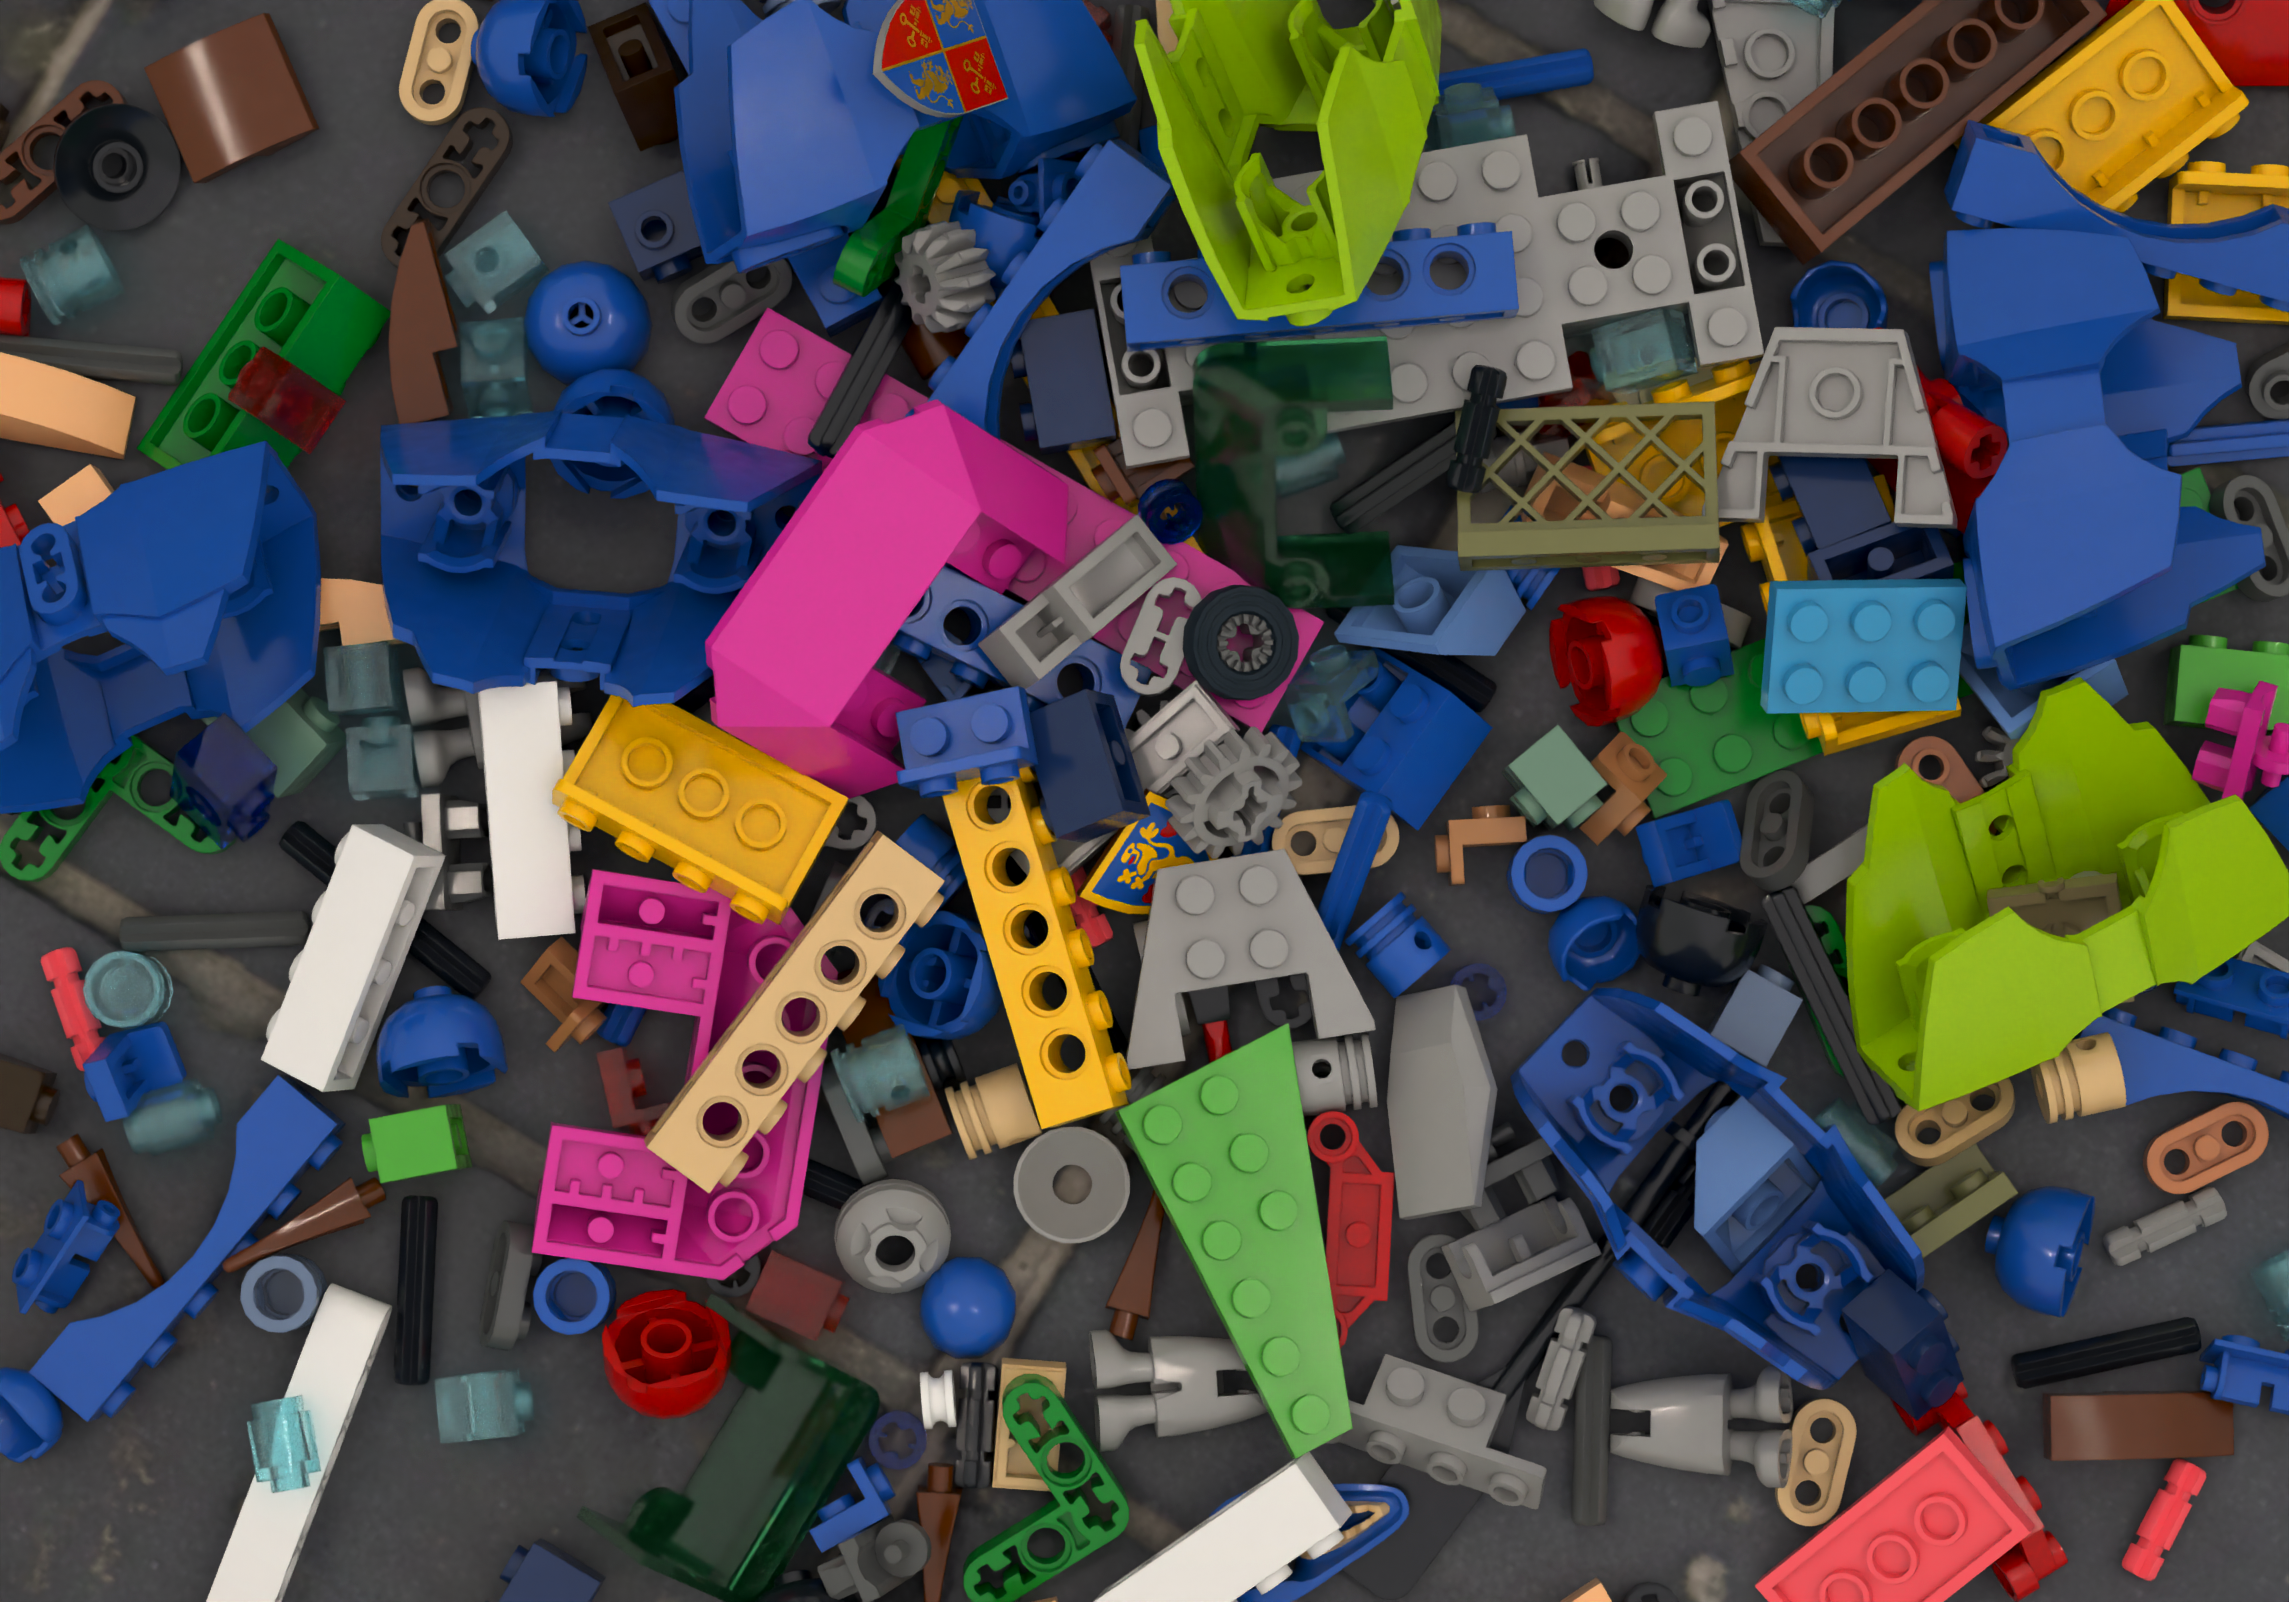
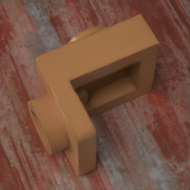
(1633, 777)
(1487, 828)
(552, 985)

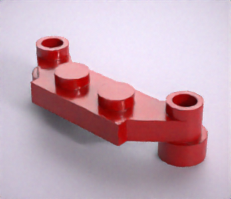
(1356, 1222)
(2039, 1551)

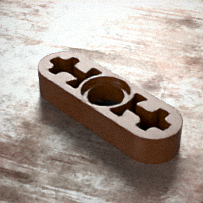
(72, 106)

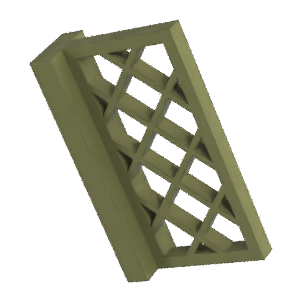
(1604, 539)

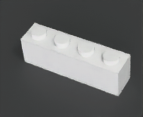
(526, 834)
(352, 957)
(1243, 1542)

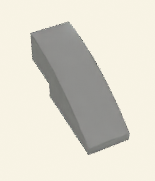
(1077, 604)

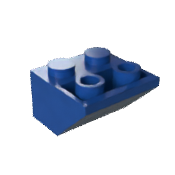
(1405, 740)

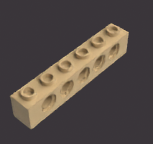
(680, 1132)

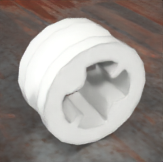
(938, 1399)

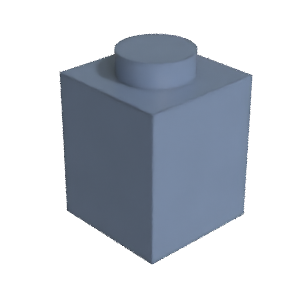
(1756, 1014)

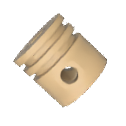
(2081, 1079)
(993, 1111)

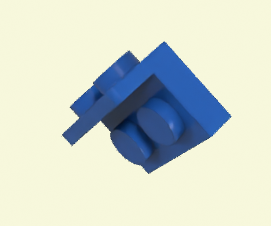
(966, 740)

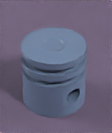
(283, 1292)

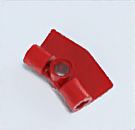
(2243, 37)
(1967, 445)

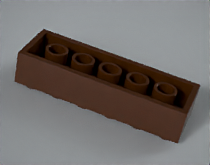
(1898, 110)

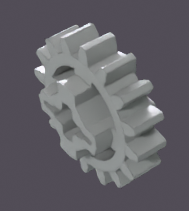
(1233, 792)

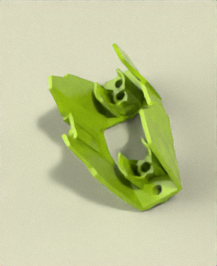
(1291, 71)
(1974, 998)

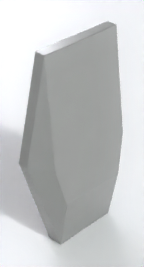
(1439, 1103)

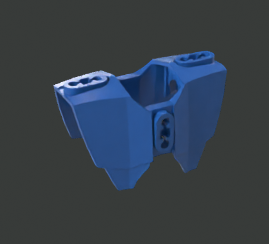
(798, 137)
(2083, 525)
(461, 570)
(203, 582)
(1664, 1064)

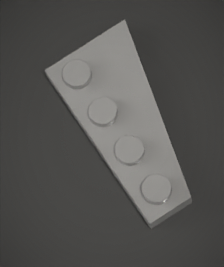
(1769, 64)

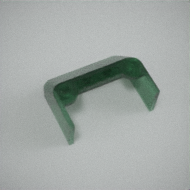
(1272, 403)
(761, 1473)

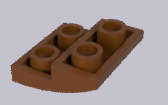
(231, 98)

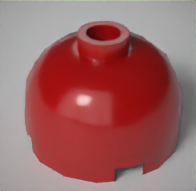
(1608, 657)
(666, 1354)

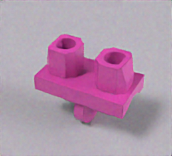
(2248, 719)

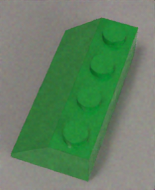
(293, 311)

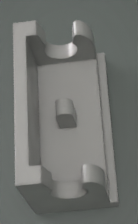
(1519, 1251)

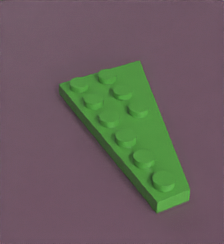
(1242, 1197)

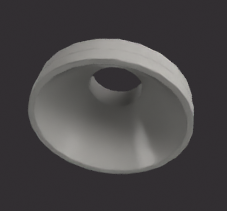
(890, 1210)
(1063, 1220)

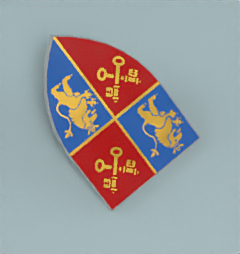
(937, 57)

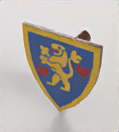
(1128, 865)

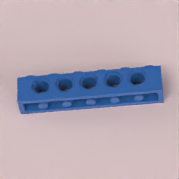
(1485, 295)
(987, 610)

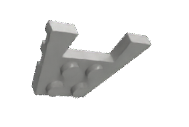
(1837, 399)
(1230, 927)

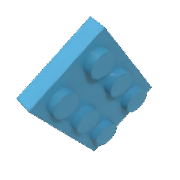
(1863, 645)

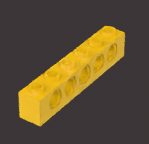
(1021, 968)

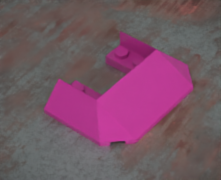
(847, 573)
(604, 1189)

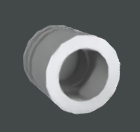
(1347, 1070)

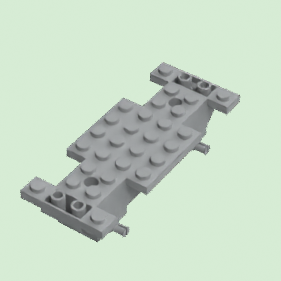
(1679, 242)

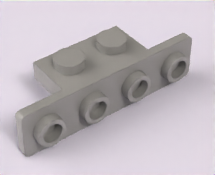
(1441, 1429)

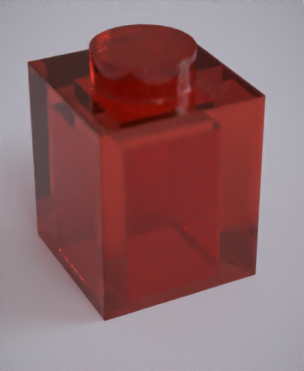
(798, 1296)

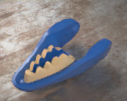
(1374, 1517)

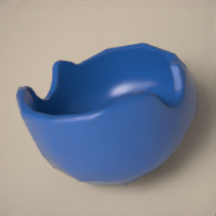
(1839, 297)
(1593, 941)
(967, 1307)
(28, 1416)

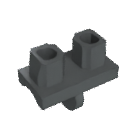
(442, 826)
(1528, 1165)
(876, 1559)

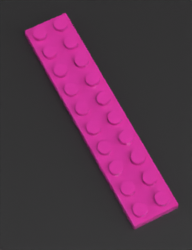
(785, 383)

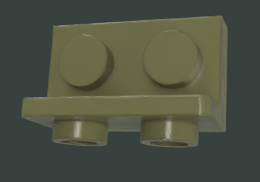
(1949, 1198)

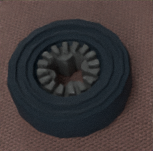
(1263, 665)

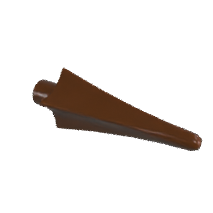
(101, 1185)
(336, 1211)
(1134, 1287)
(937, 1515)

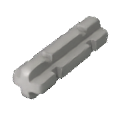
(2164, 1226)
(1561, 1368)

